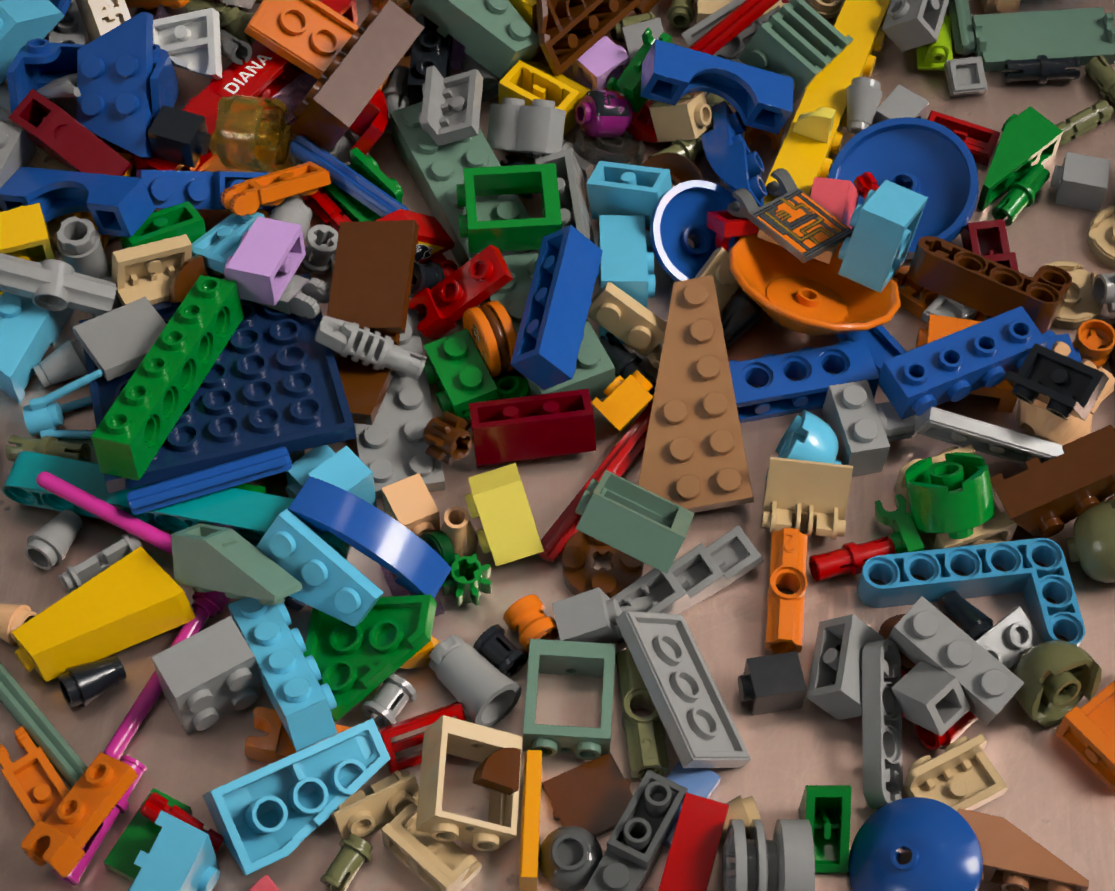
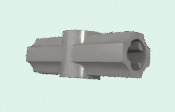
(55, 285)

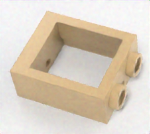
(473, 743)

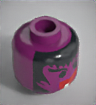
(603, 113)

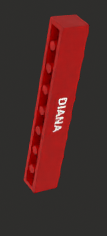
(259, 77)

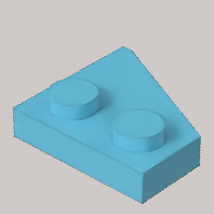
(223, 240)

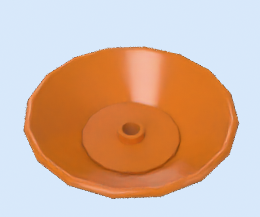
(810, 294)

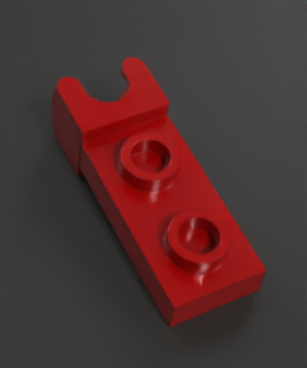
(460, 291)

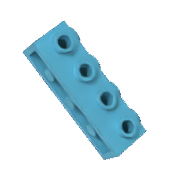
(285, 672)

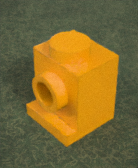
(625, 399)

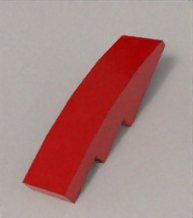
(694, 844)

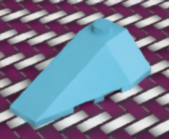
(284, 802)

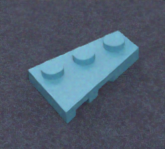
(326, 577)

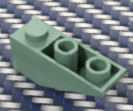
(226, 562)

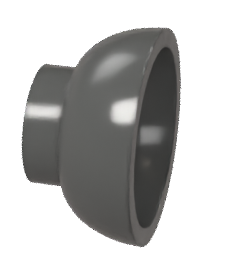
(569, 857)

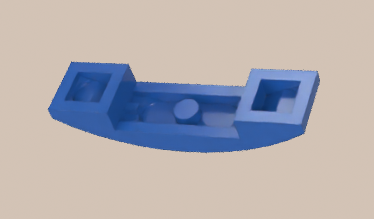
(371, 533)

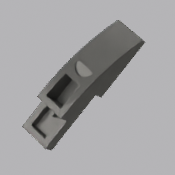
(639, 835)

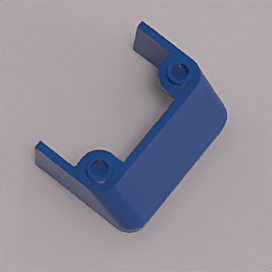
(45, 61)

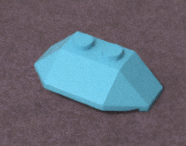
(23, 22)

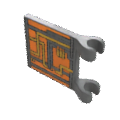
(792, 218)

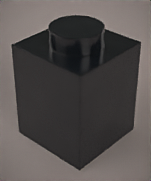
(179, 136)
(773, 683)

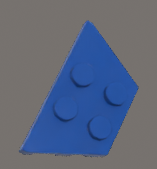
(116, 85)

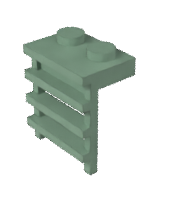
(795, 45)

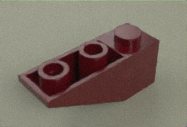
(65, 137)

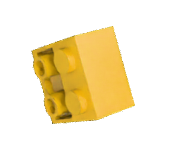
(536, 81)

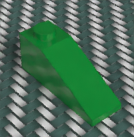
(1024, 142)

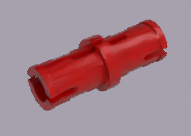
(849, 558)

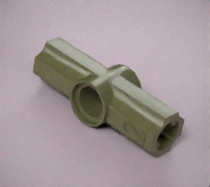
(643, 734)

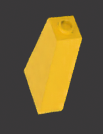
(103, 616)

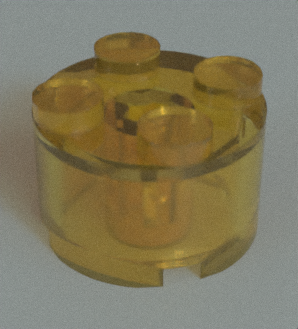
(251, 133)

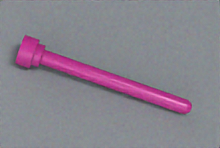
(105, 510)
(205, 606)

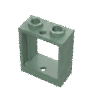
(633, 520)
(576, 660)

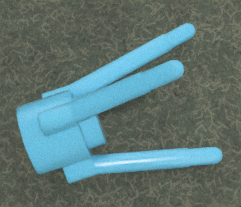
(44, 417)

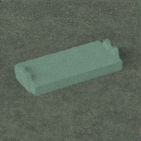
(1048, 33)

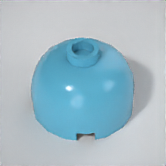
(809, 440)

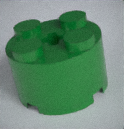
(950, 494)

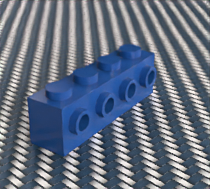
(557, 308)
(959, 363)

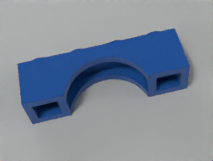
(758, 95)
(115, 202)

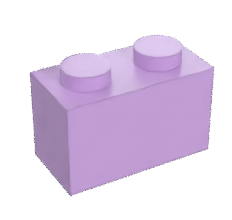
(266, 260)

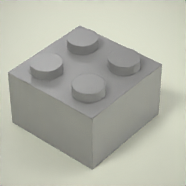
(208, 675)

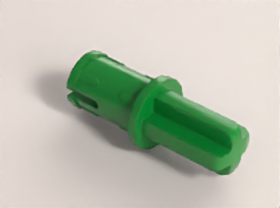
(1021, 194)

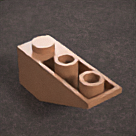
(1017, 860)

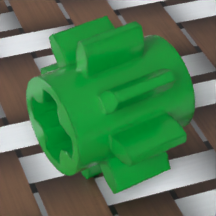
(467, 580)

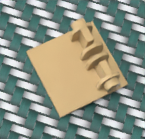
(806, 497)

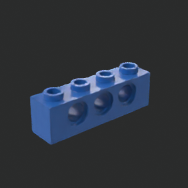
(810, 366)

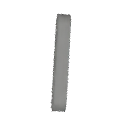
(881, 724)

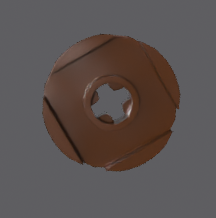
(579, 564)

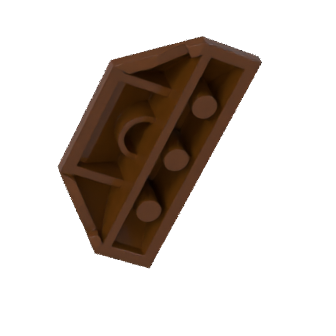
(574, 26)

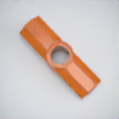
(786, 611)

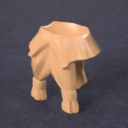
(1045, 425)

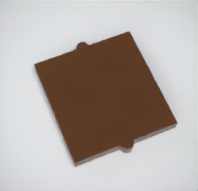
(590, 795)

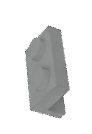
(451, 105)

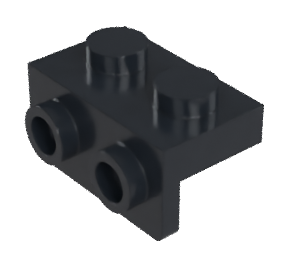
(1058, 382)

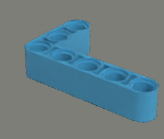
(982, 580)

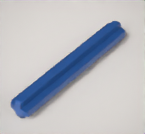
(345, 177)
(209, 480)

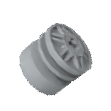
(769, 865)

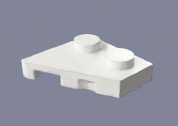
(192, 41)

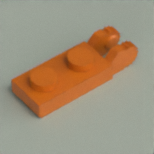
(274, 187)
(33, 778)

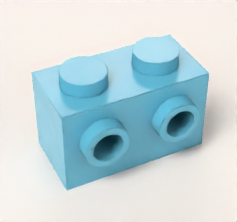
(626, 189)

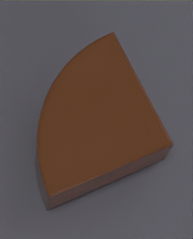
(186, 278)
(500, 771)

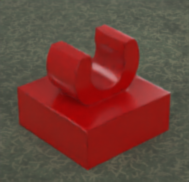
(729, 226)

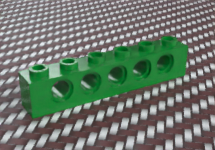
(167, 378)

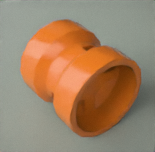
(1095, 341)
(529, 620)

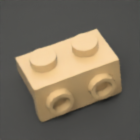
(149, 269)
(958, 777)

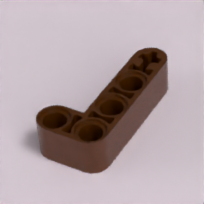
(987, 284)

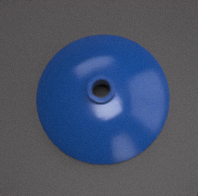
(683, 215)
(941, 844)

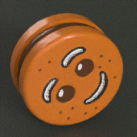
(492, 334)

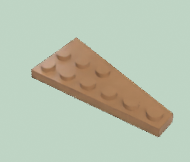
(694, 426)

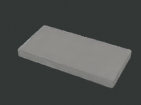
(682, 690)

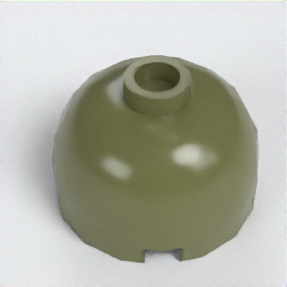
(1095, 542)
(1055, 680)

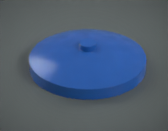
(922, 159)

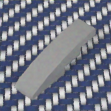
(692, 576)

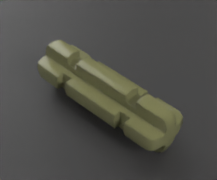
(1085, 121)

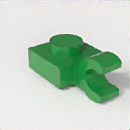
(905, 534)

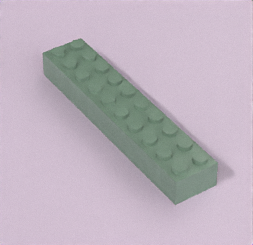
(436, 173)

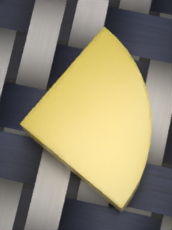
(816, 124)

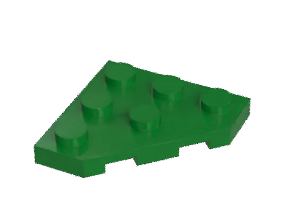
(366, 655)

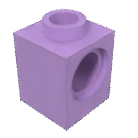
(600, 64)

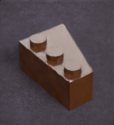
(1062, 487)

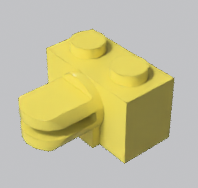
(504, 514)

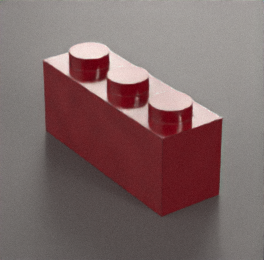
(532, 427)

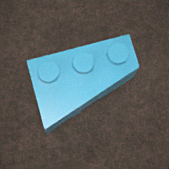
(626, 258)
(24, 339)
(178, 859)

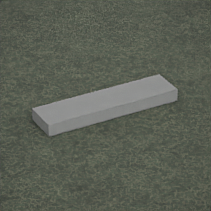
(985, 437)

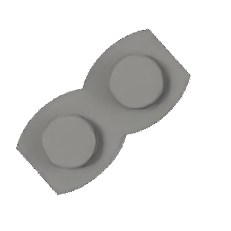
(526, 128)

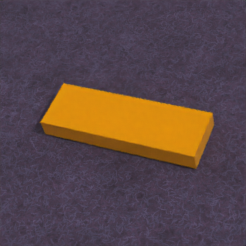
(530, 821)

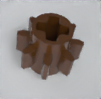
(448, 438)

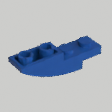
(731, 156)
(197, 187)

